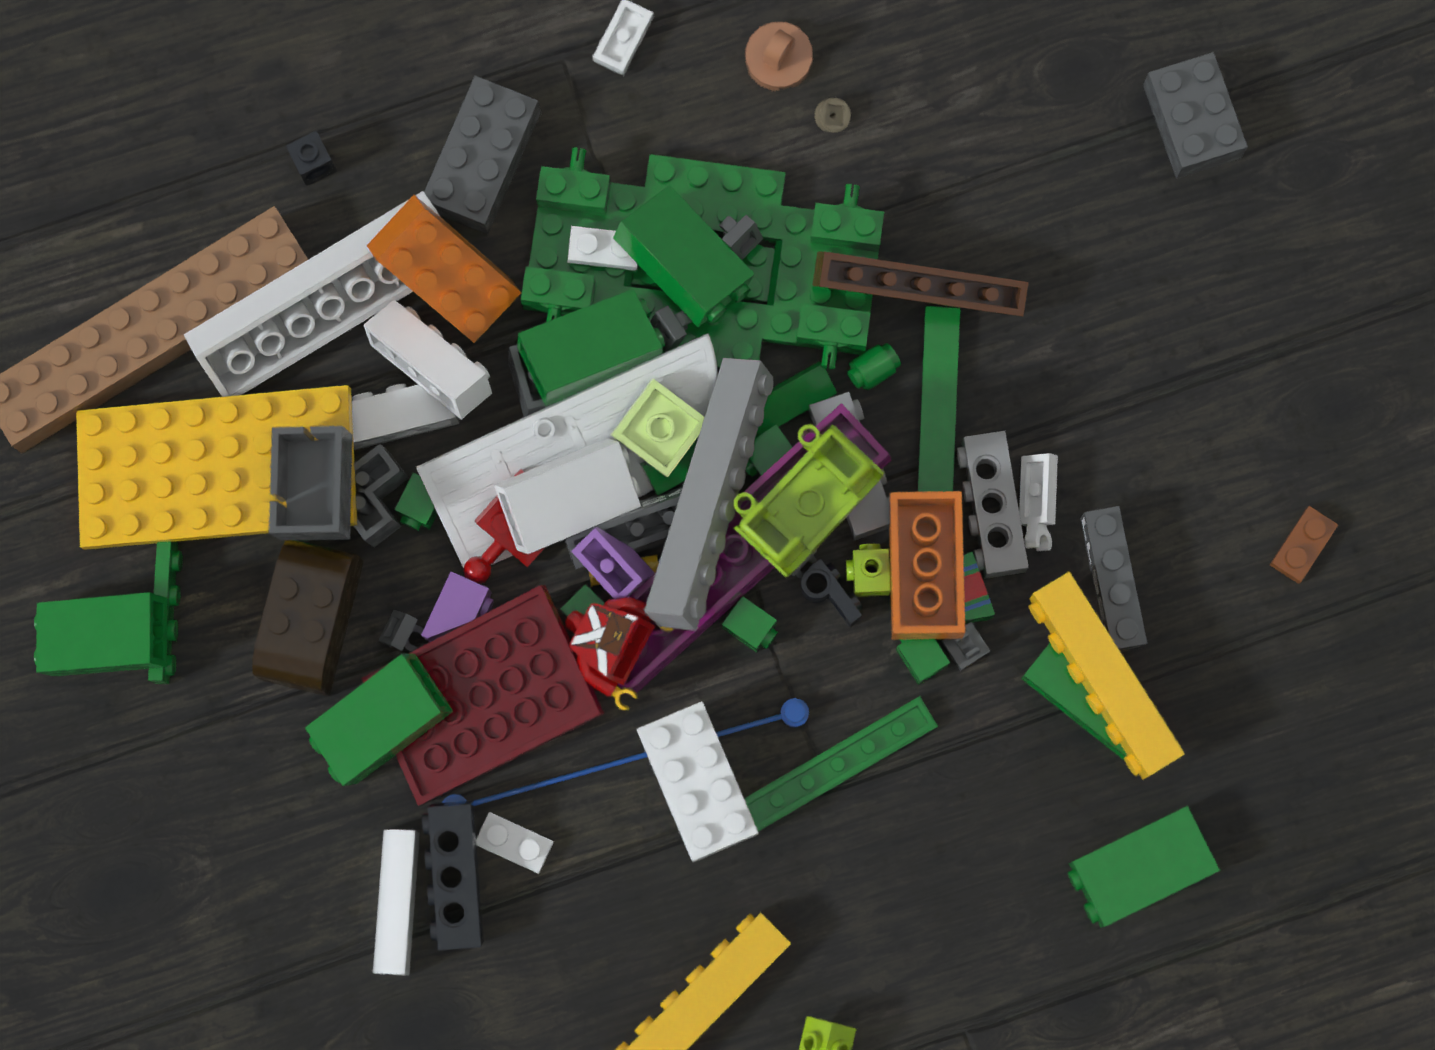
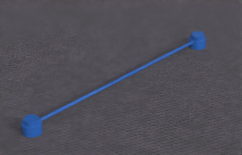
(793, 714)

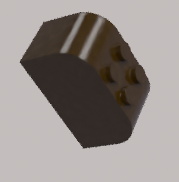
(306, 616)

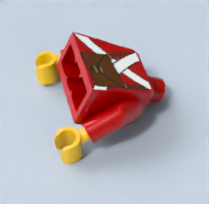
(610, 642)

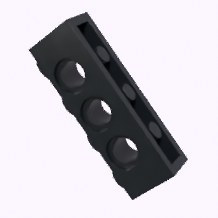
(459, 819)

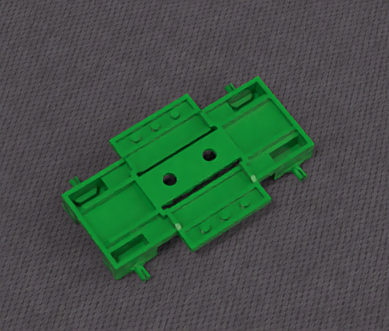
(783, 275)

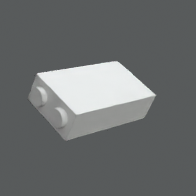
(568, 495)

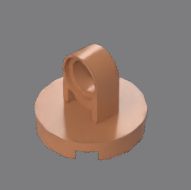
(778, 56)

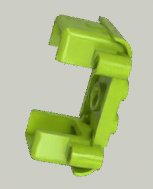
(808, 499)

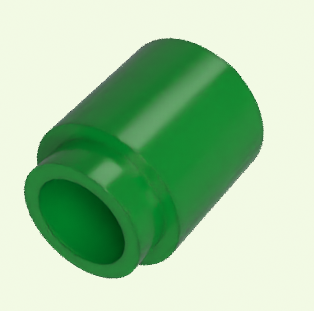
(873, 366)

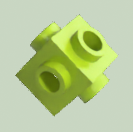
(869, 583)
(826, 1035)

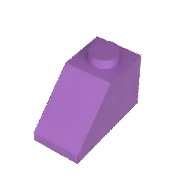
(612, 563)
(457, 605)

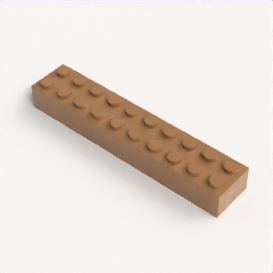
(140, 331)

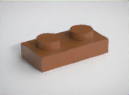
(1303, 544)

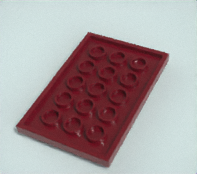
(508, 691)

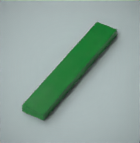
(938, 399)
(782, 405)
(839, 763)

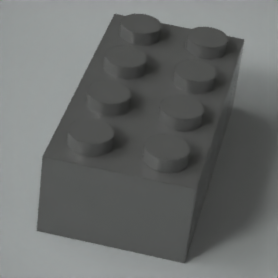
(482, 154)

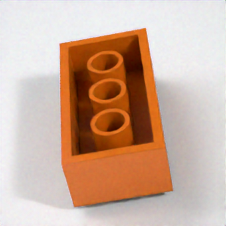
(443, 268)
(926, 565)

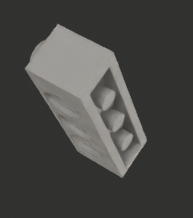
(993, 450)

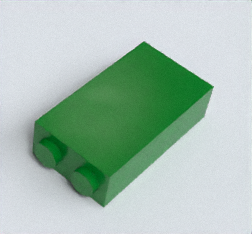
(684, 256)
(589, 346)
(101, 634)
(378, 720)
(1142, 867)

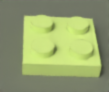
(659, 427)

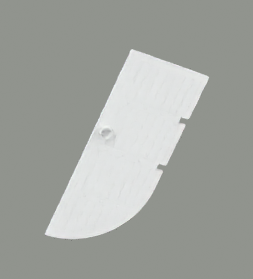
(465, 478)

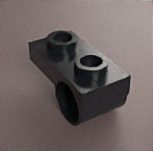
(846, 604)

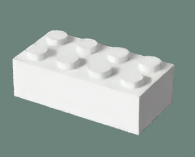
(697, 781)

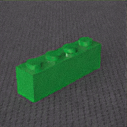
(1052, 680)

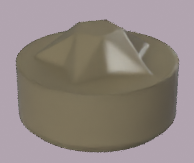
(832, 115)

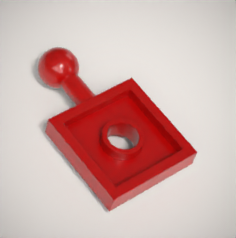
(494, 523)

